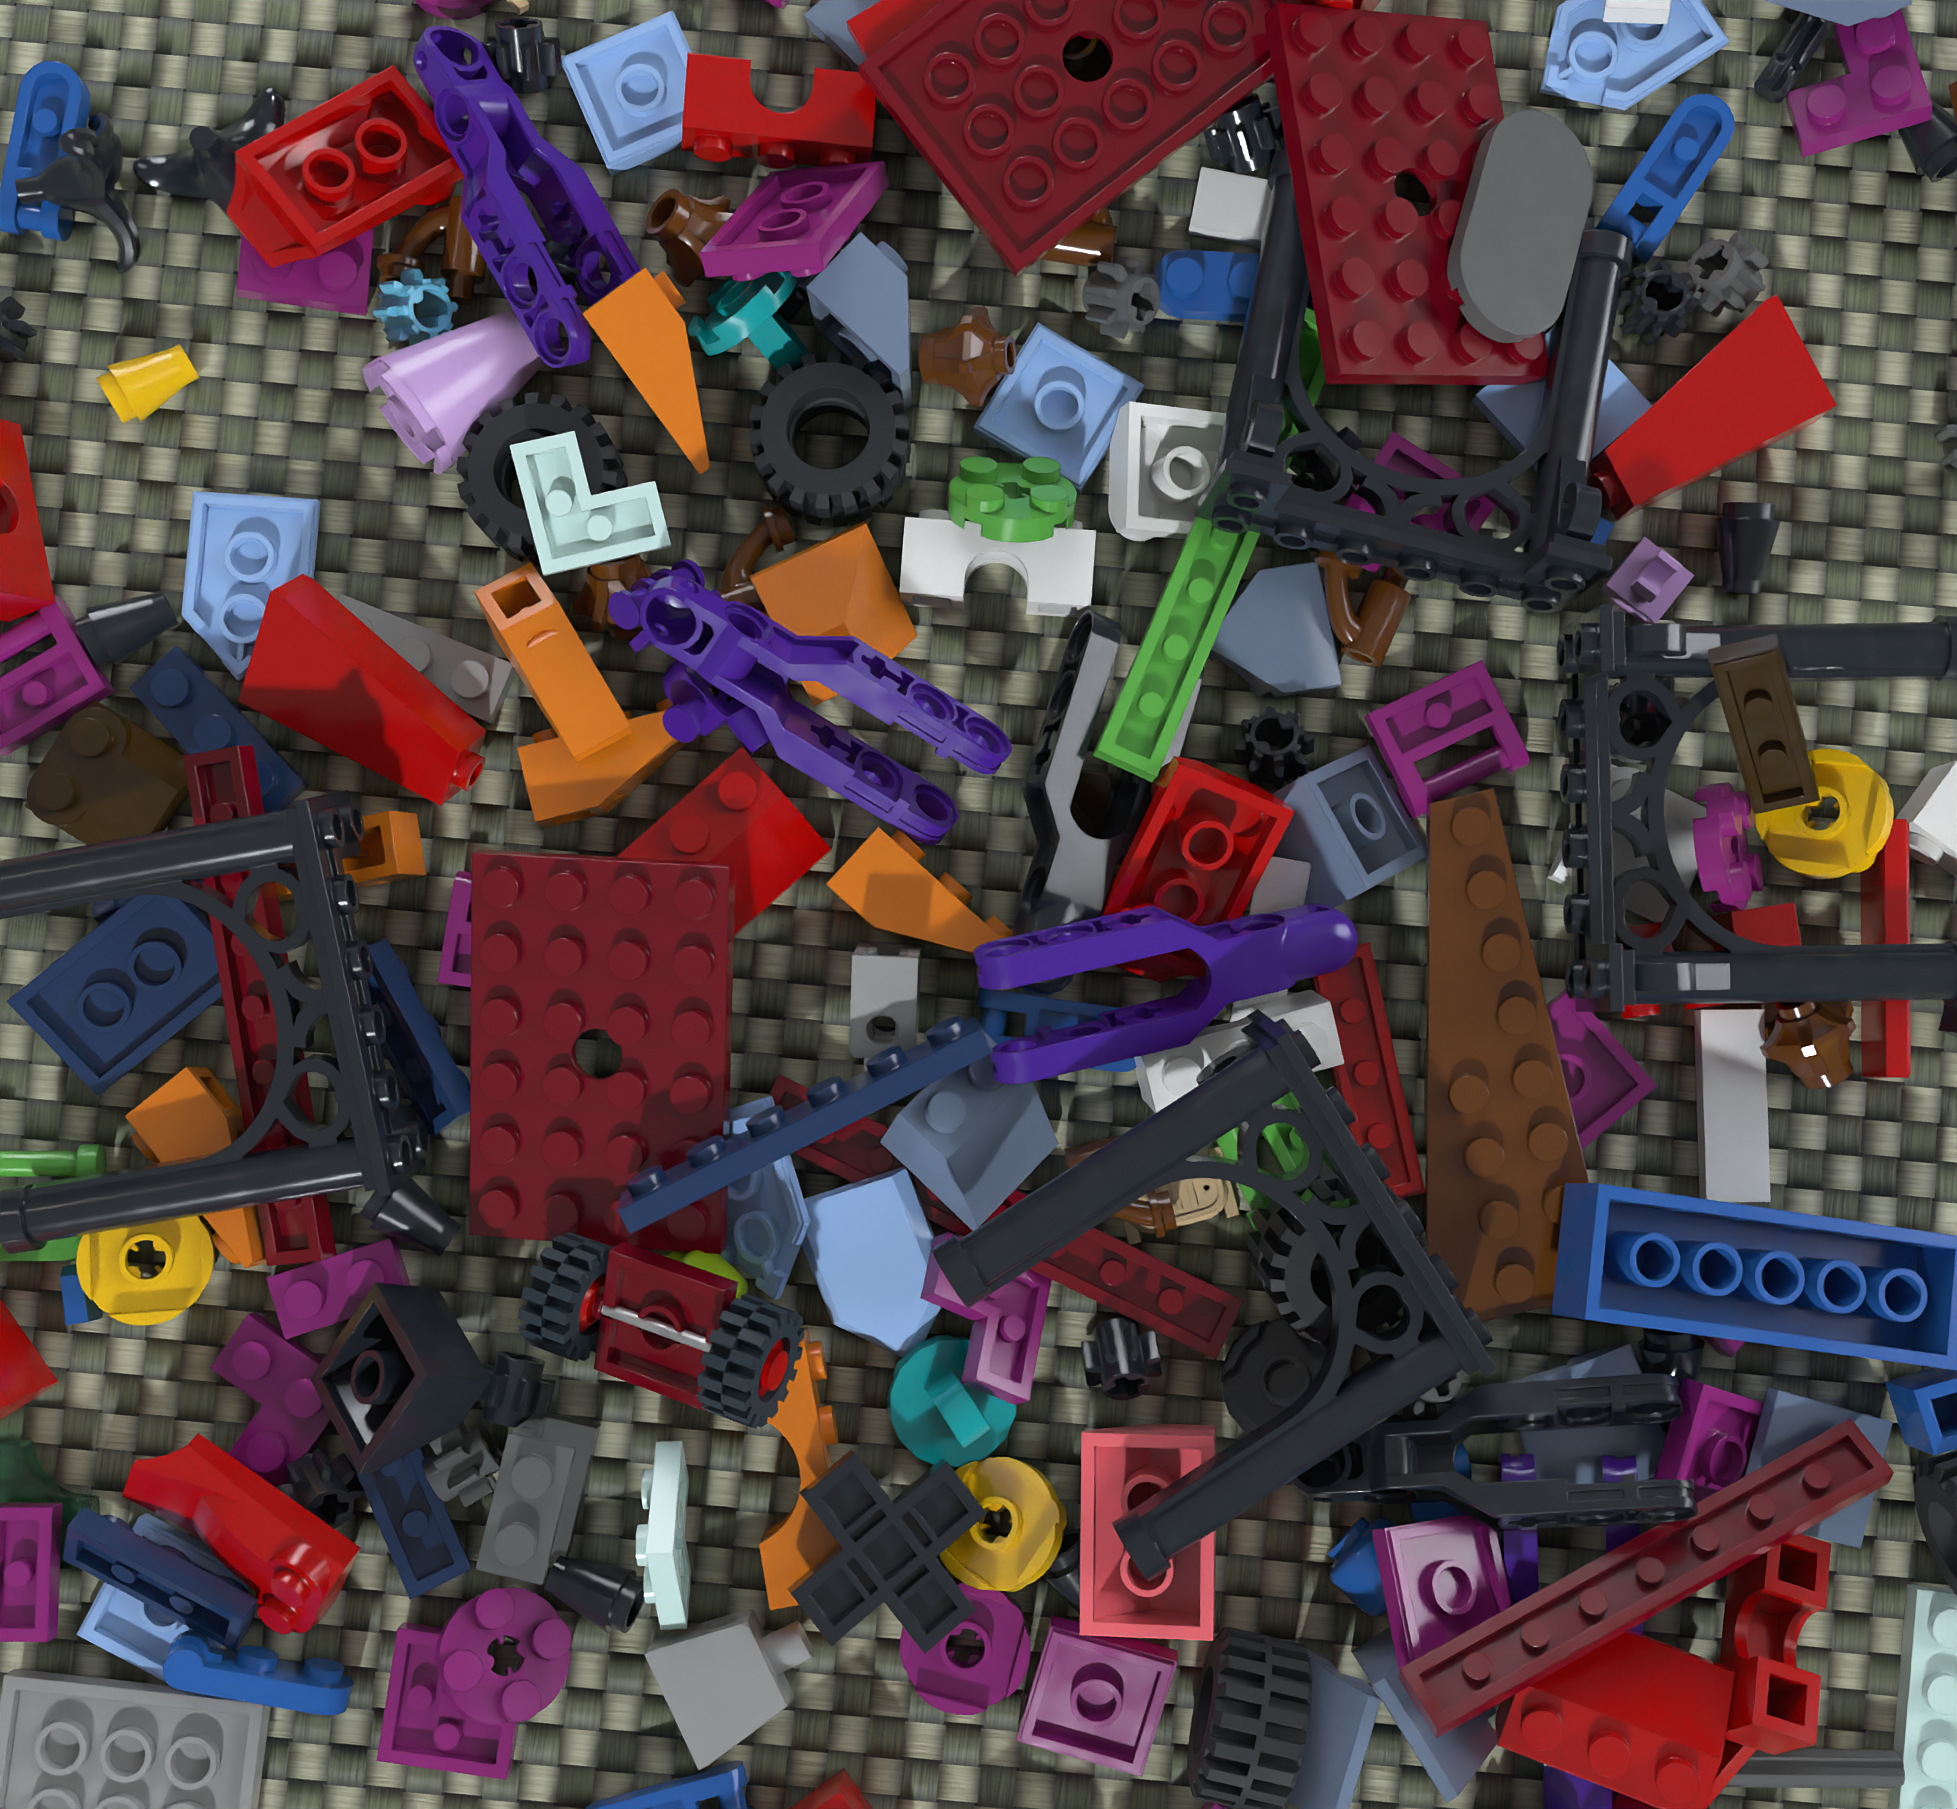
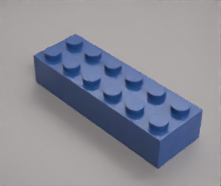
(1757, 1275)

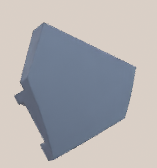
(1280, 633)

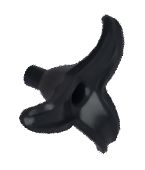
(209, 165)
(86, 183)

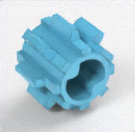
(398, 302)

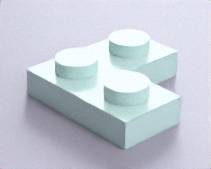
(573, 525)
(662, 1541)

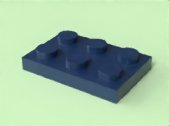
(124, 988)

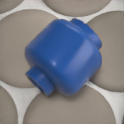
(1357, 1568)

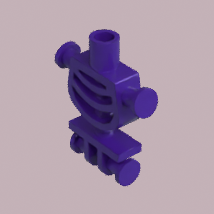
(694, 706)

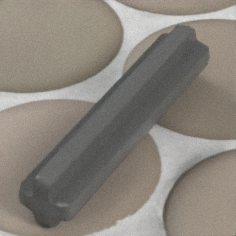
(1822, 1769)

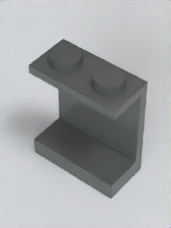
(537, 1496)

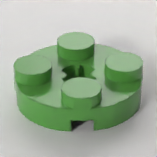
(1012, 498)

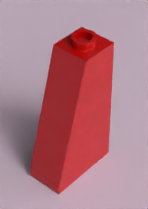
(1725, 408)
(357, 696)

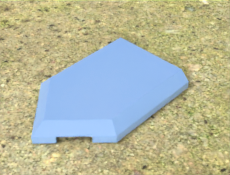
(1624, 61)
(235, 558)
(764, 1214)
(871, 1259)

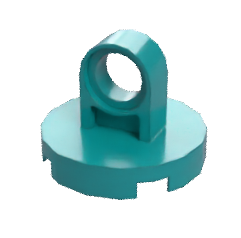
(751, 311)
(940, 1414)

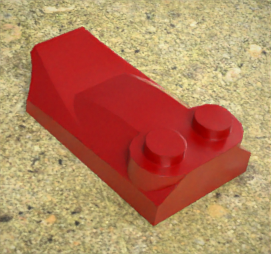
(340, 171)
(1196, 855)
(251, 1527)

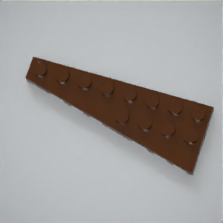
(1492, 1074)

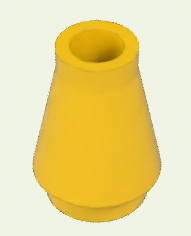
(146, 382)

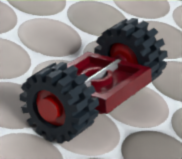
(663, 1327)

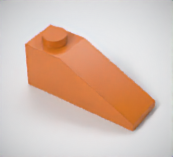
(653, 349)

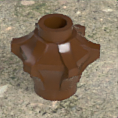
(684, 228)
(968, 357)
(600, 584)
(1812, 1041)

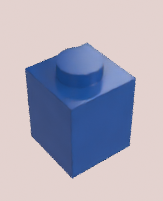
(1926, 1409)

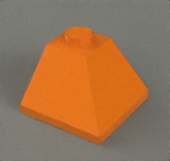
(837, 591)

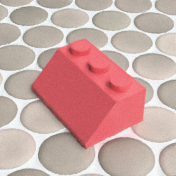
(1117, 1474)

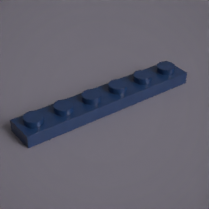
(779, 1133)

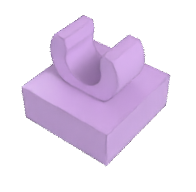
(1646, 582)

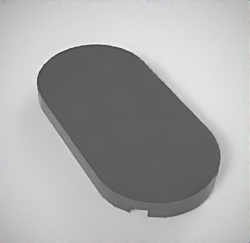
(1520, 226)

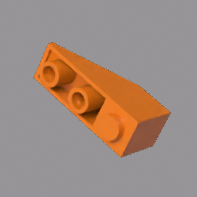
(552, 662)
(592, 787)
(906, 901)
(189, 1120)

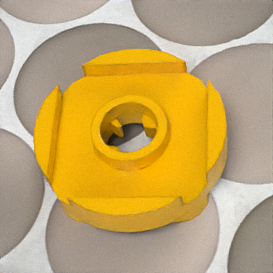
(1849, 842)
(154, 1299)
(1035, 1532)

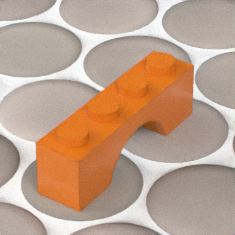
(800, 1537)

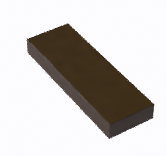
(1764, 723)

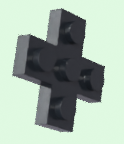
(887, 1551)

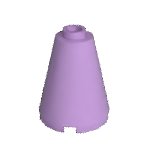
(450, 381)

